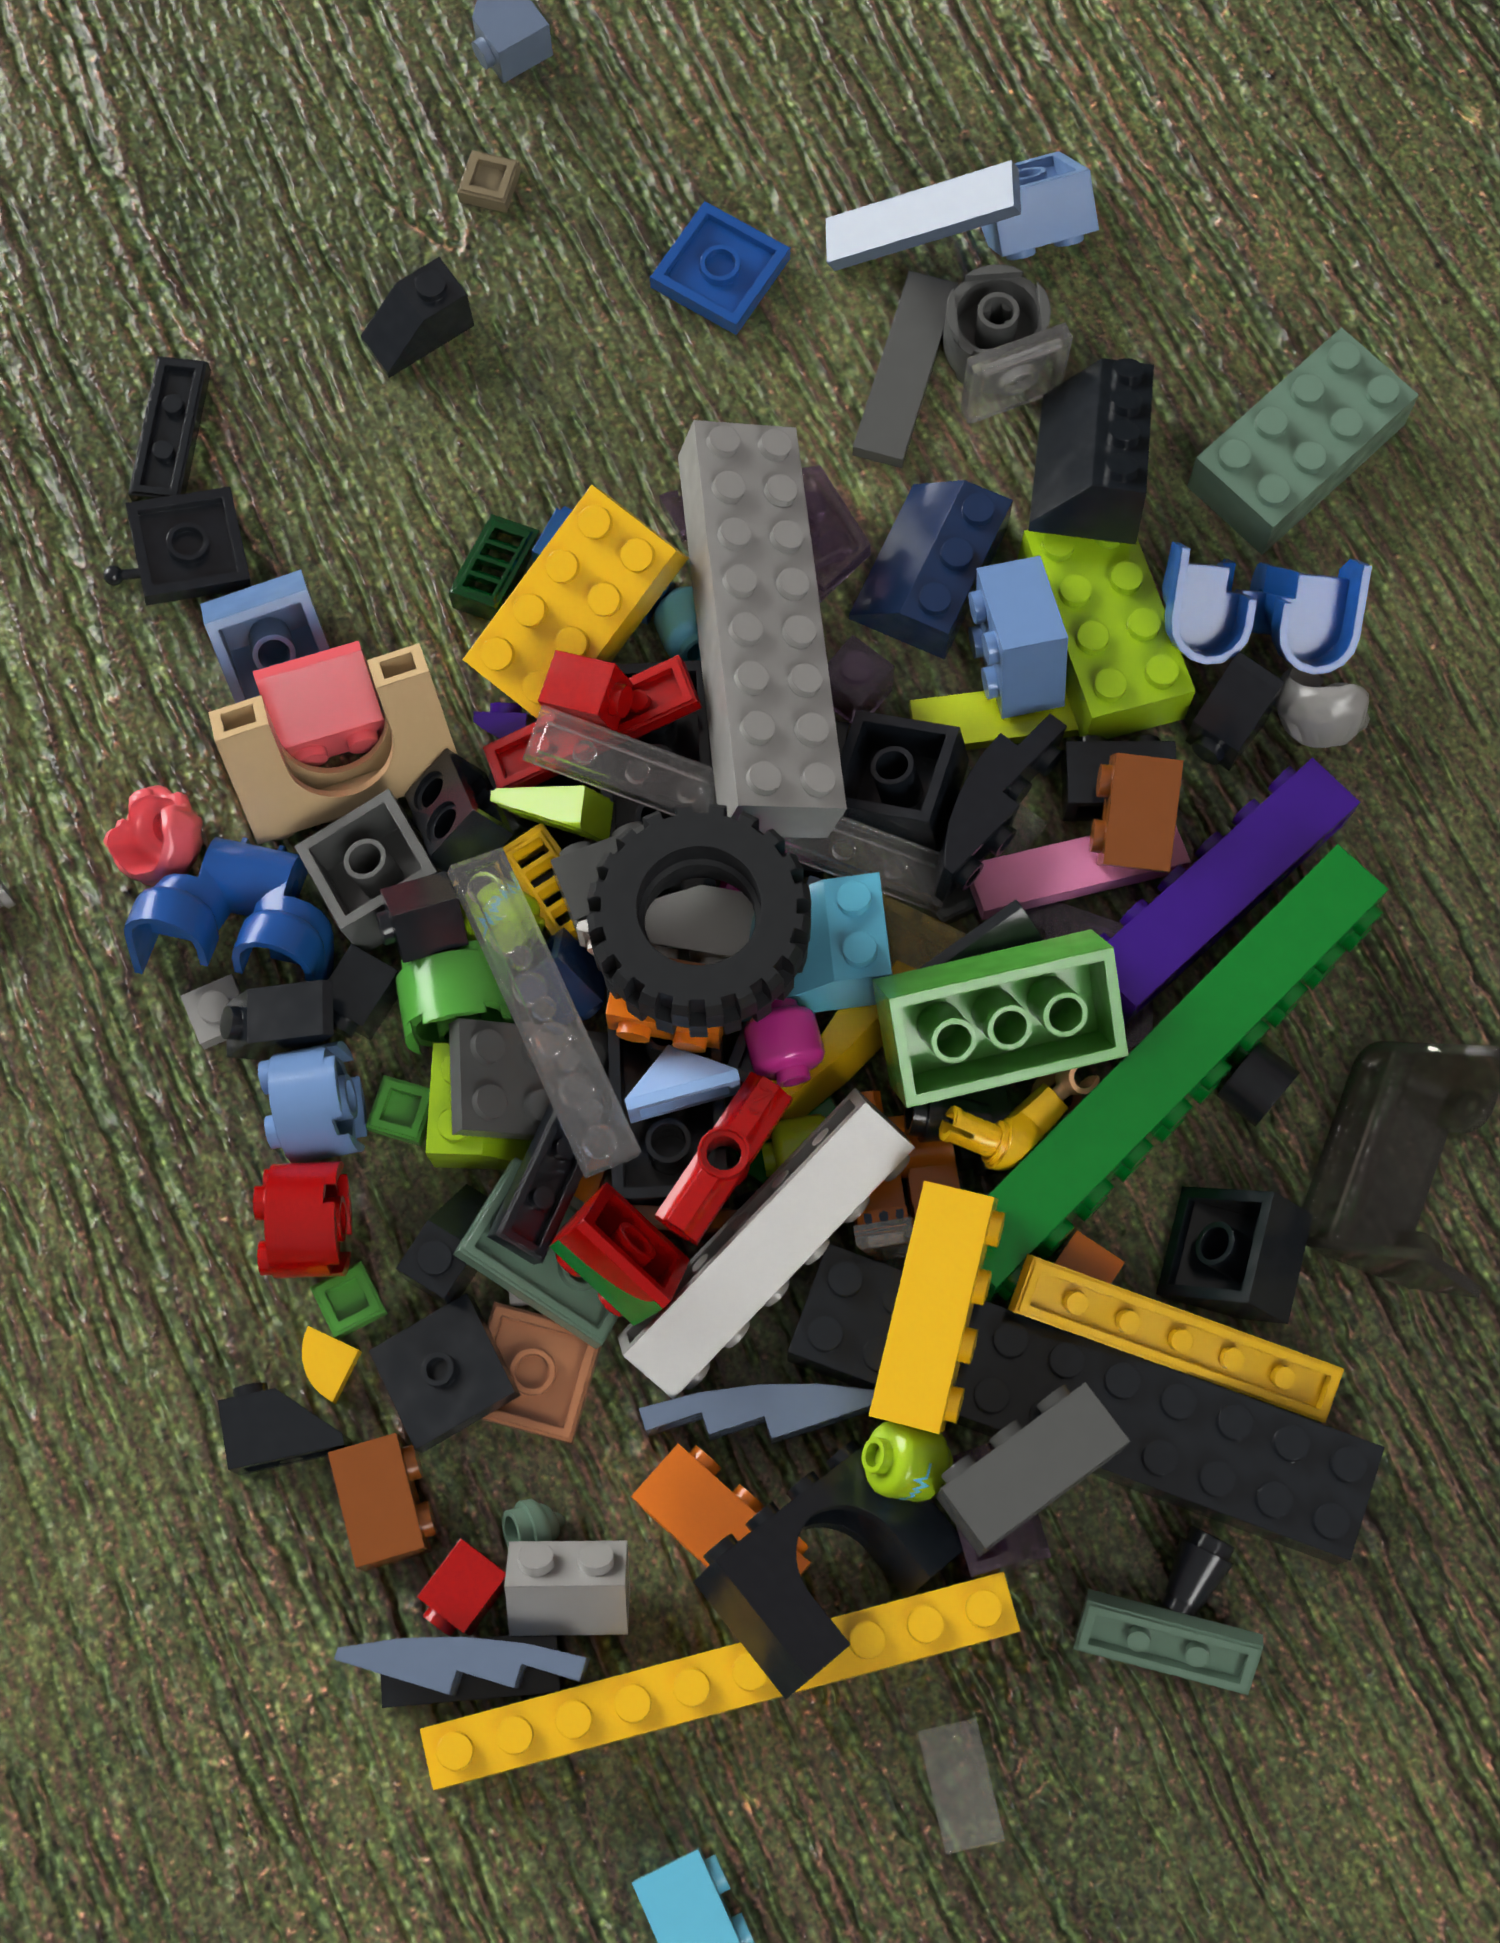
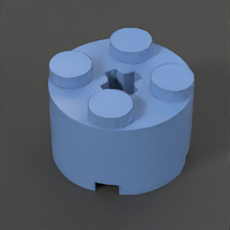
(313, 1103)

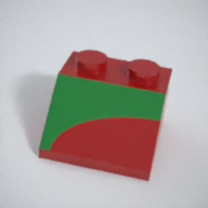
(620, 1256)

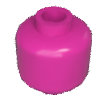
(785, 1043)

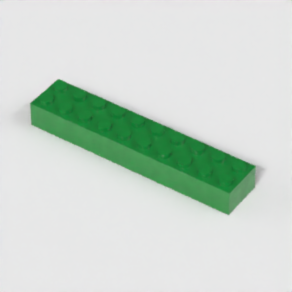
(1181, 1061)

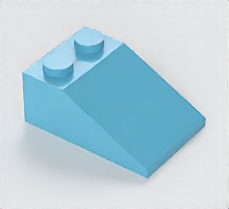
(845, 944)

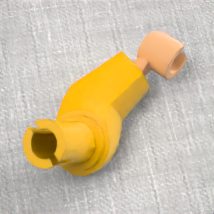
(1015, 1136)

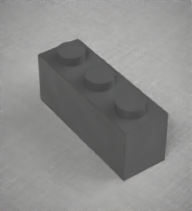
(1030, 1466)

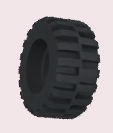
(699, 848)

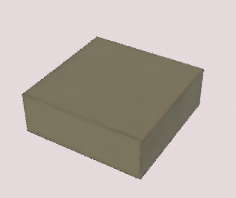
(489, 181)

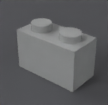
(567, 1588)

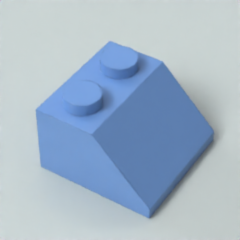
(1054, 208)
(262, 629)

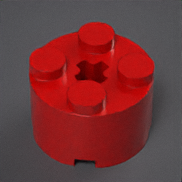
(304, 1220)

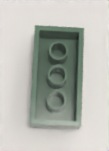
(1301, 440)

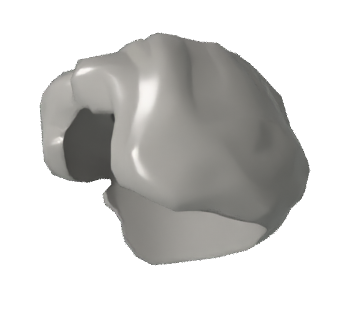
(1321, 714)

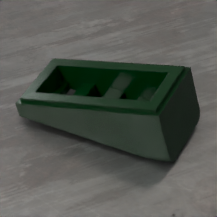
(482, 603)

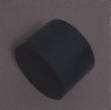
(1258, 1084)

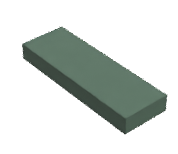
(1168, 1641)

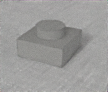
(206, 1007)

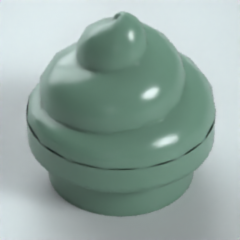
(531, 1522)

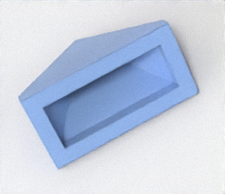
(680, 1082)

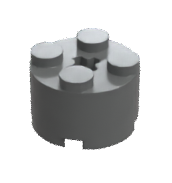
(990, 311)

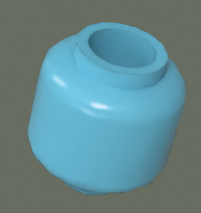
(677, 624)

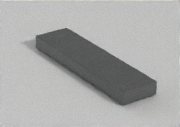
(904, 370)

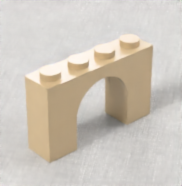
(290, 796)

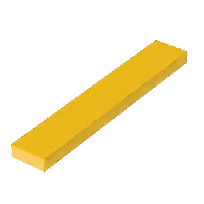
(1175, 1338)

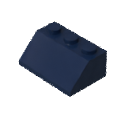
(931, 563)

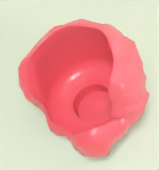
(157, 837)

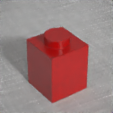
(587, 689)
(462, 1590)

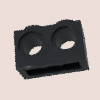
(456, 812)

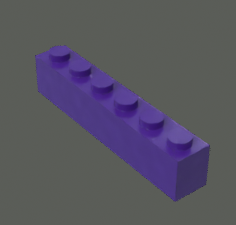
(1226, 881)

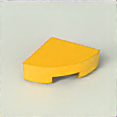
(327, 1362)

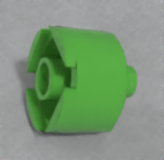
(444, 989)

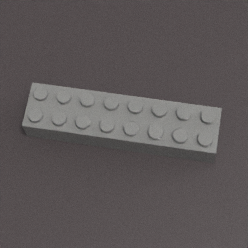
(760, 628)

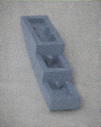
(784, 1409)
(441, 1661)

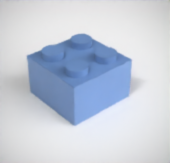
(1019, 637)

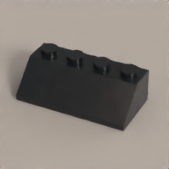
(1094, 453)

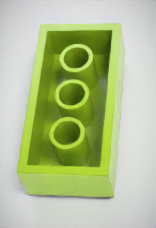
(1118, 655)

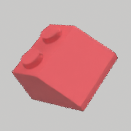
(323, 704)

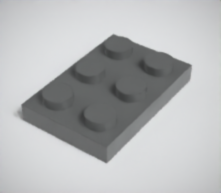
(496, 1081)

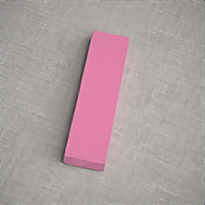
(1056, 875)

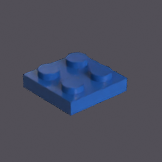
(720, 267)

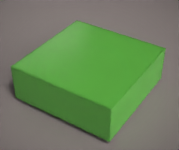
(400, 1111)
(349, 1301)

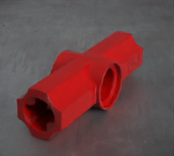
(705, 1189)

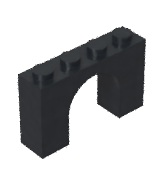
(758, 1580)

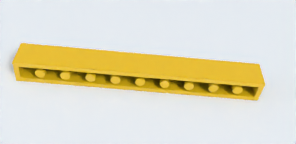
(708, 1684)

